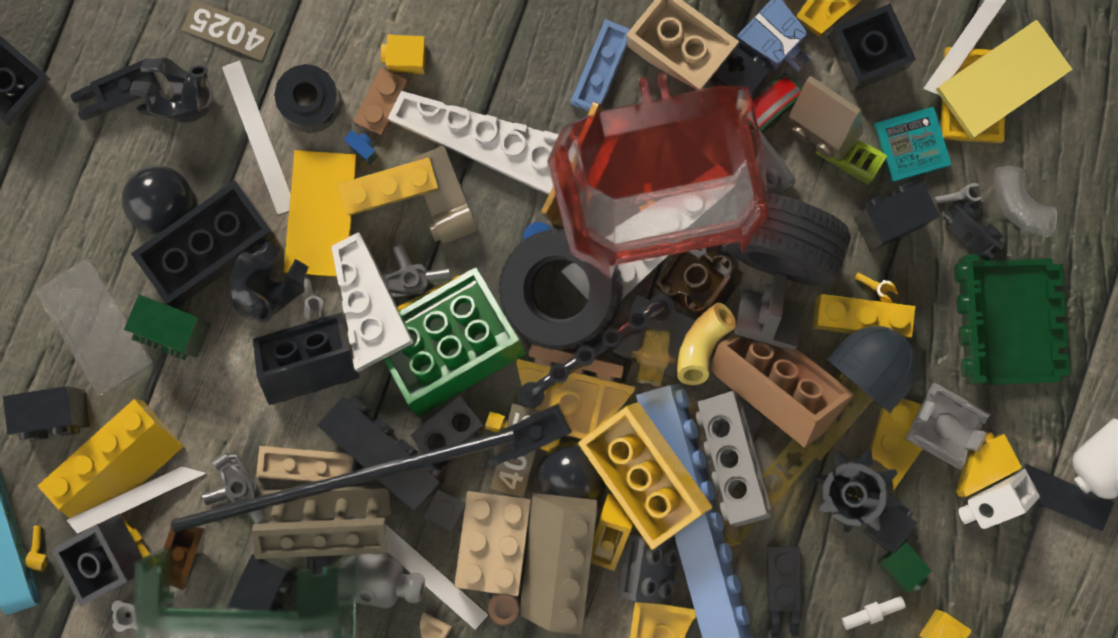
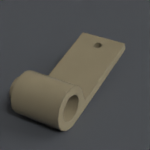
(448, 204)

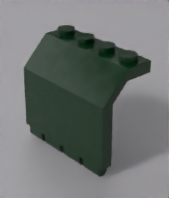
(1012, 321)

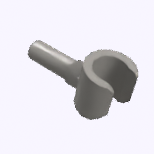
(963, 195)
(312, 302)

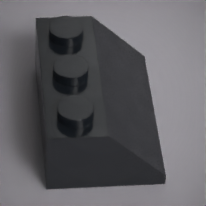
(304, 359)

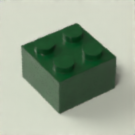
(164, 325)

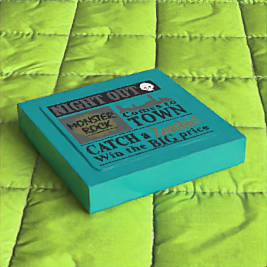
(912, 144)

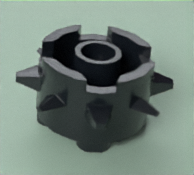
(842, 496)

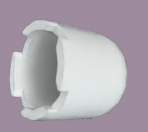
(1098, 462)

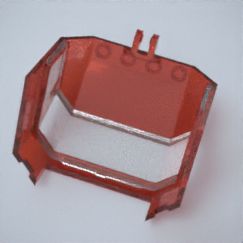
(661, 176)

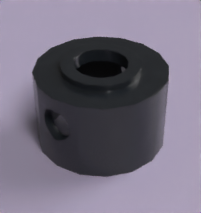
(317, 115)

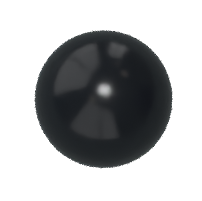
(156, 198)
(569, 473)

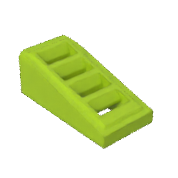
(856, 171)

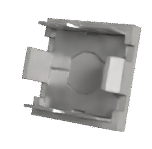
(948, 426)

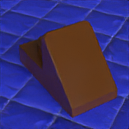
(184, 549)

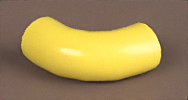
(700, 342)

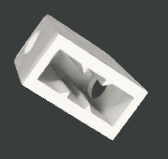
(1000, 501)

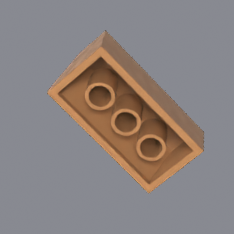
(781, 385)

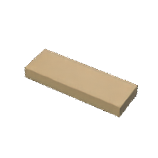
(301, 464)

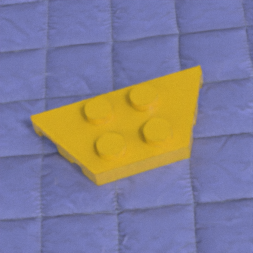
(583, 398)

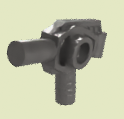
(411, 278)
(237, 484)

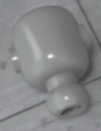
(382, 581)

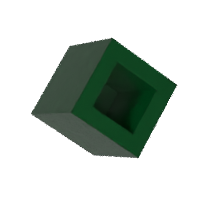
(905, 568)

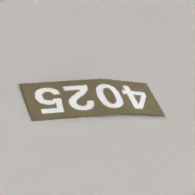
(227, 30)
(513, 475)

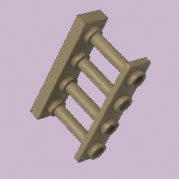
(329, 536)

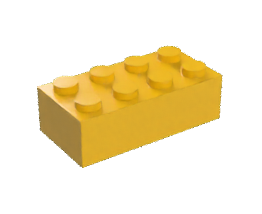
(645, 475)

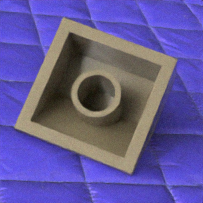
(826, 120)

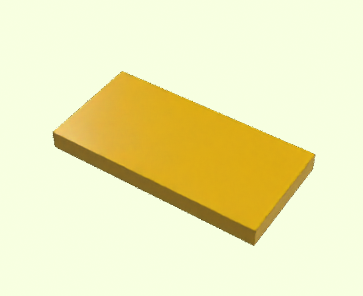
(317, 210)

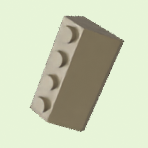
(558, 562)

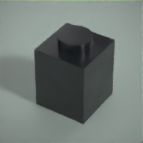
(895, 528)

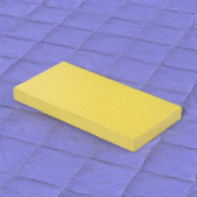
(1003, 79)

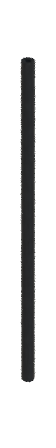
(344, 480)

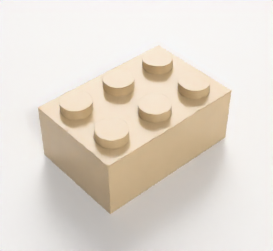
(492, 543)

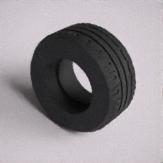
(797, 243)
(521, 306)

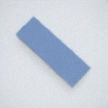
(601, 66)

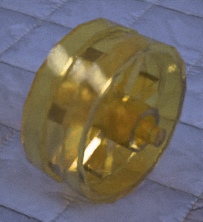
(653, 357)

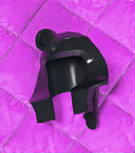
(191, 91)
(253, 291)

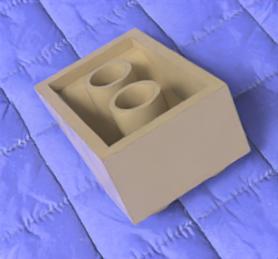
(680, 42)

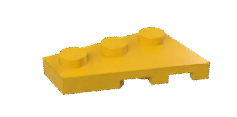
(888, 440)

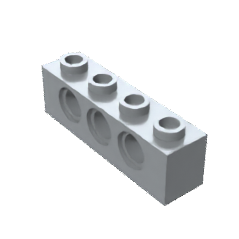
(755, 503)

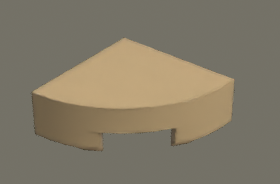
(432, 627)

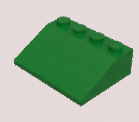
(456, 340)

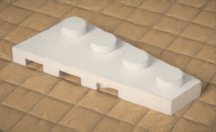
(370, 311)

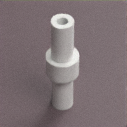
(873, 613)

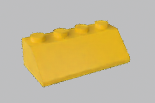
(112, 461)

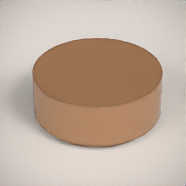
(503, 608)

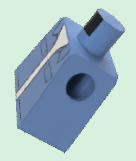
(775, 37)

